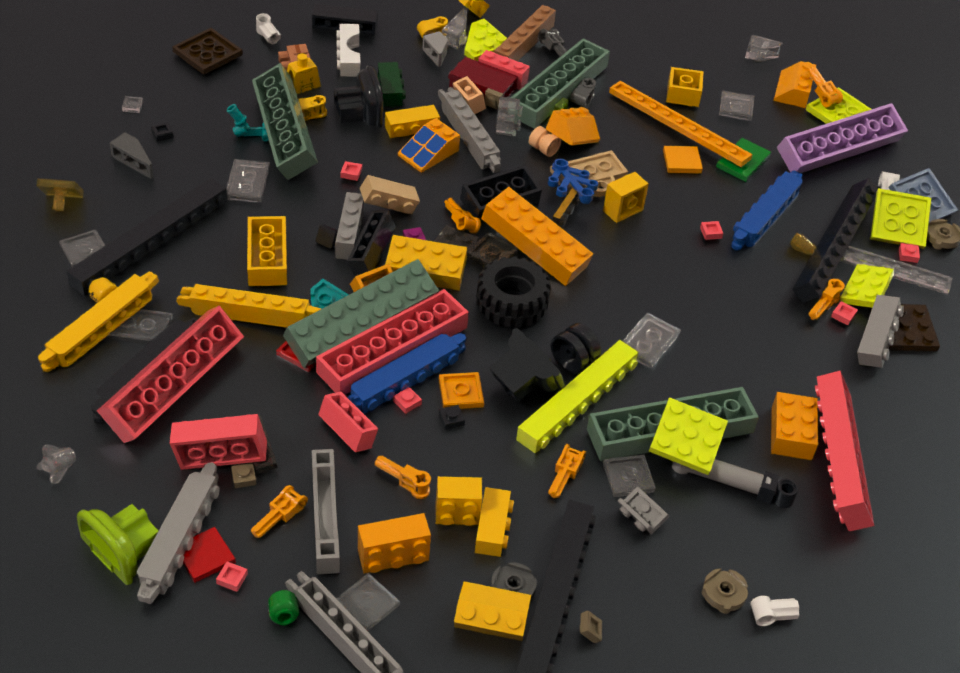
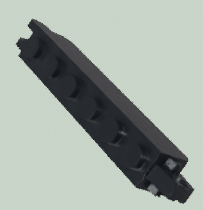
(138, 363)

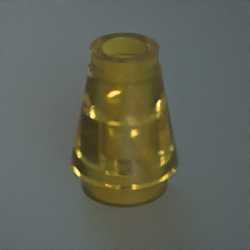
(802, 244)

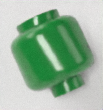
(283, 607)

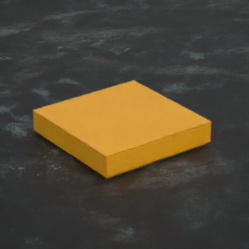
(682, 159)
(461, 390)

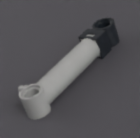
(764, 486)

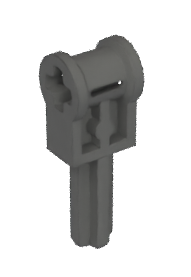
(552, 40)

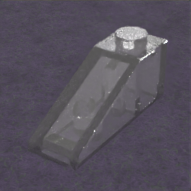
(456, 30)

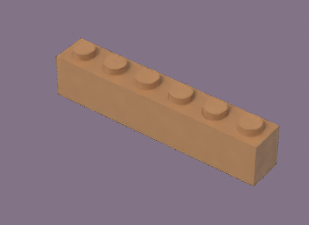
(527, 34)

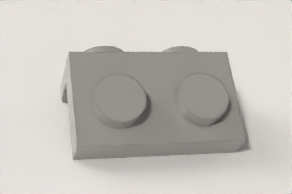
(643, 510)

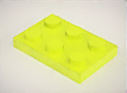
(866, 284)

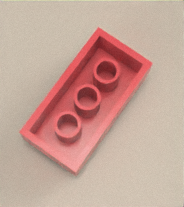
(218, 441)

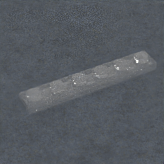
(902, 270)

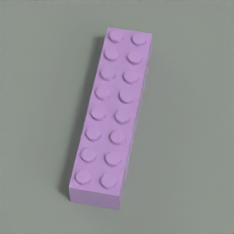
(842, 138)

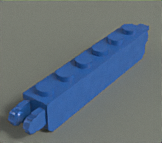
(766, 210)
(406, 371)

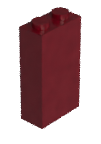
(484, 77)

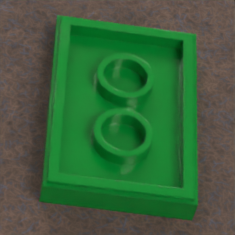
(759, 156)

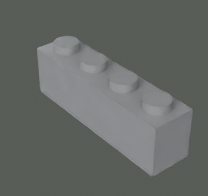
(349, 225)
(880, 331)

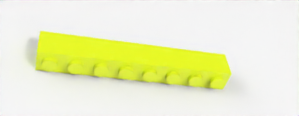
(577, 396)

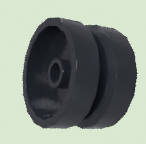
(575, 348)

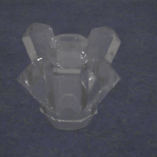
(56, 461)

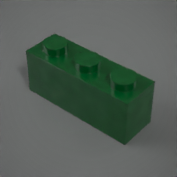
(391, 84)

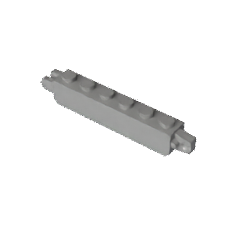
(470, 130)
(177, 533)
(341, 627)

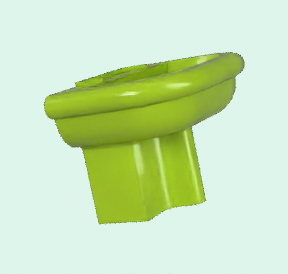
(118, 539)

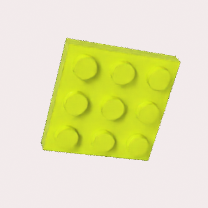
(848, 107)
(900, 218)
(688, 436)

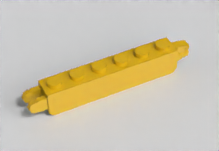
(246, 305)
(98, 322)

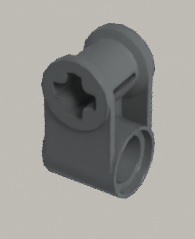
(584, 92)

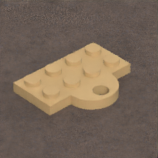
(602, 167)

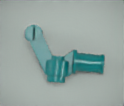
(242, 127)

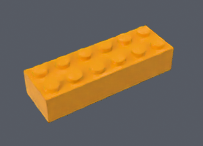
(537, 236)

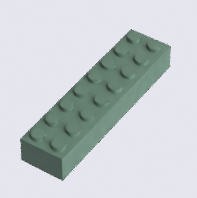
(560, 80)
(284, 122)
(359, 311)
(632, 428)

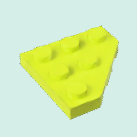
(482, 38)

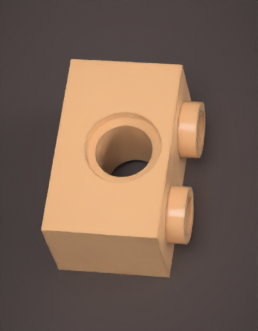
(471, 94)

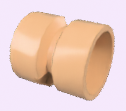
(544, 141)

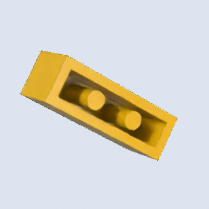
(409, 121)
(494, 522)

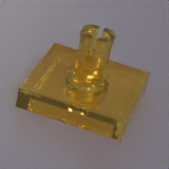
(60, 190)

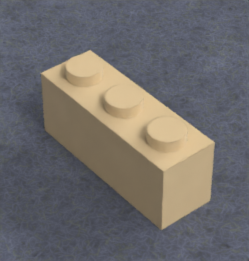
(389, 194)

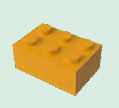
(794, 426)
(393, 543)

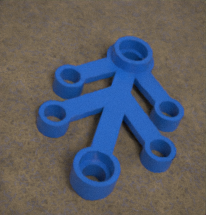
(560, 167)

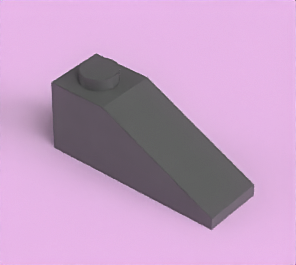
(130, 152)

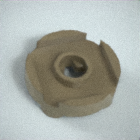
(943, 234)
(725, 601)

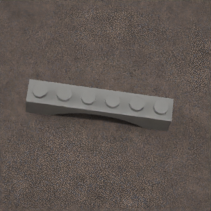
(325, 512)

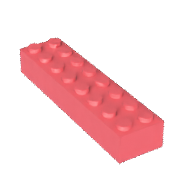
(390, 340)
(170, 374)
(843, 452)

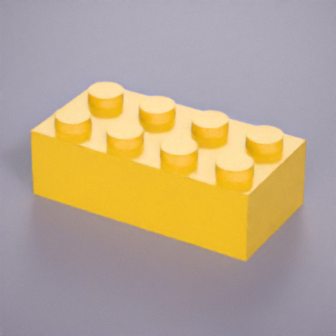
(267, 251)
(442, 261)

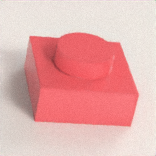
(351, 171)
(711, 230)
(909, 253)
(844, 313)
(407, 400)
(231, 576)

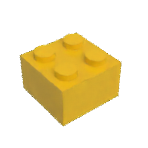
(684, 87)
(625, 197)
(458, 500)

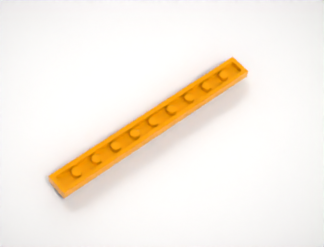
(681, 123)

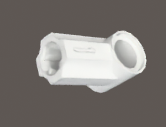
(267, 29)
(887, 179)
(768, 611)

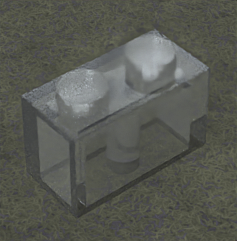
(507, 116)

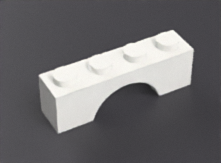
(347, 60)

